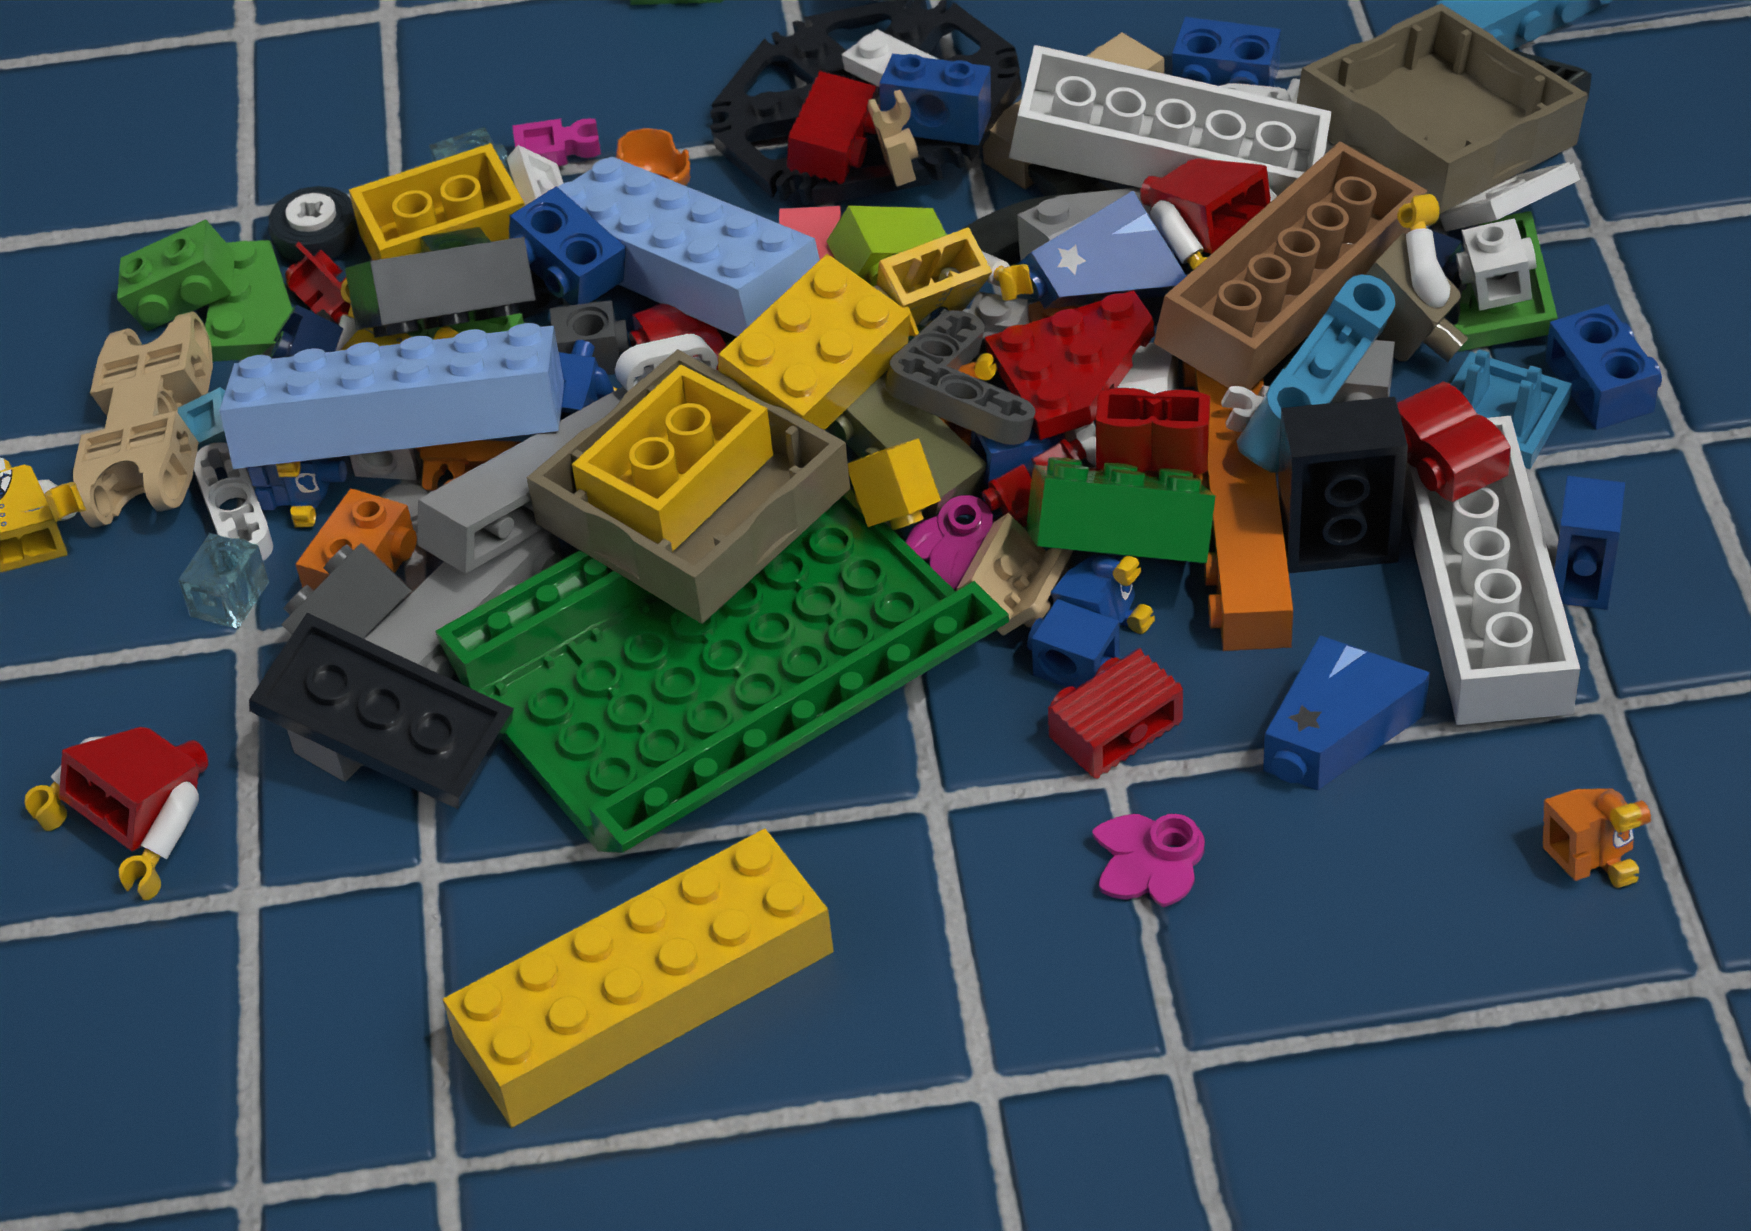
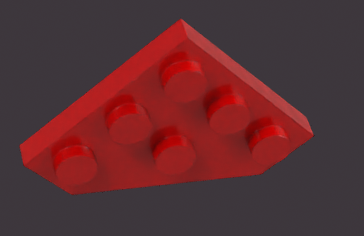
(1071, 358)

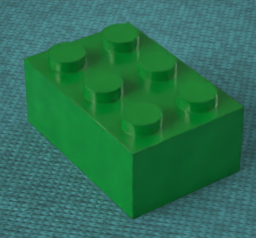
(1120, 511)

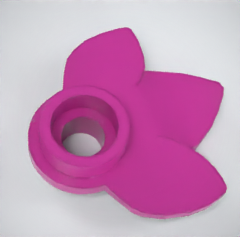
(950, 544)
(1145, 861)

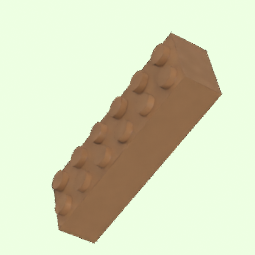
(1284, 268)

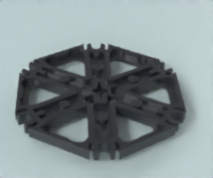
(771, 114)

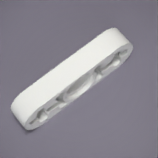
(235, 486)

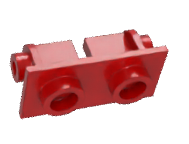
(317, 284)
(1012, 489)

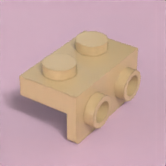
(1016, 572)

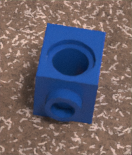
(1072, 644)

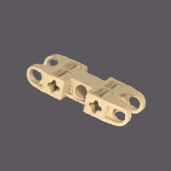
(144, 437)

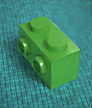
(176, 275)

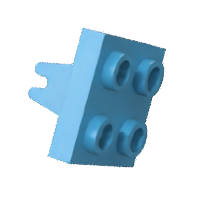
(1513, 391)

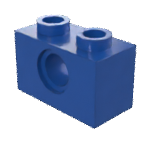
(944, 96)
(1588, 541)

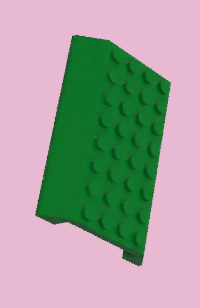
(652, 714)

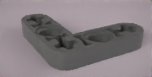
(929, 379)

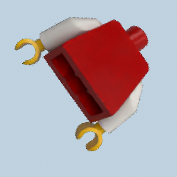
(1205, 204)
(132, 790)

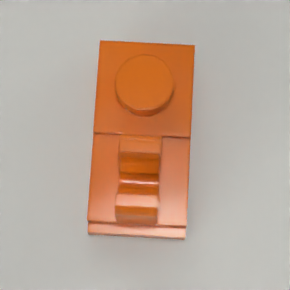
(457, 458)

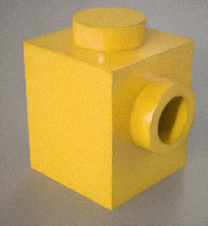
(894, 485)

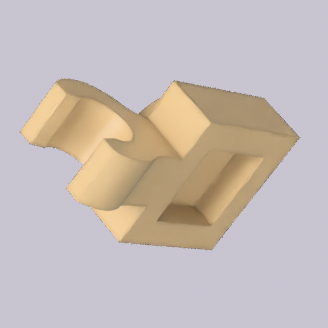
(896, 144)

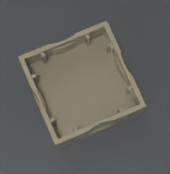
(1444, 105)
(735, 541)

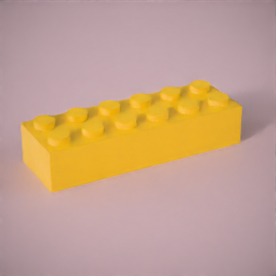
(638, 976)

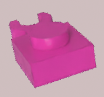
(557, 142)

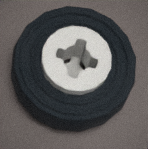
(317, 219)

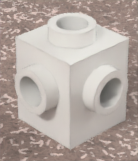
(1497, 264)

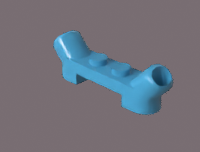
(1320, 364)

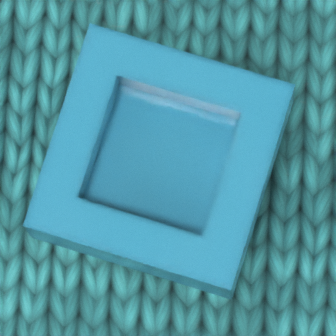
(204, 418)

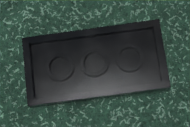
(381, 710)

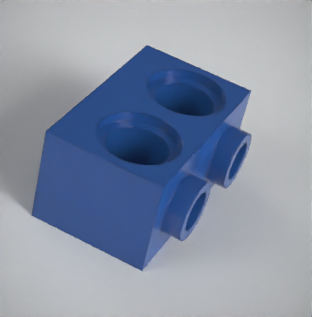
(1226, 53)
(568, 248)
(1604, 364)

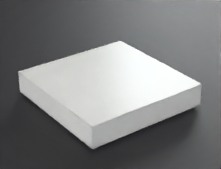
(1509, 196)

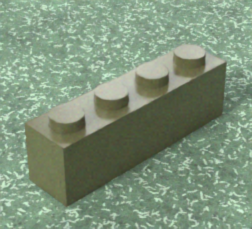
(884, 421)

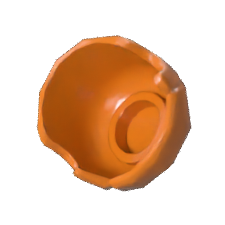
(655, 153)

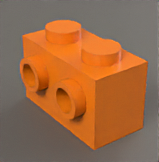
(358, 519)

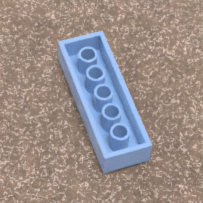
(692, 246)
(393, 396)

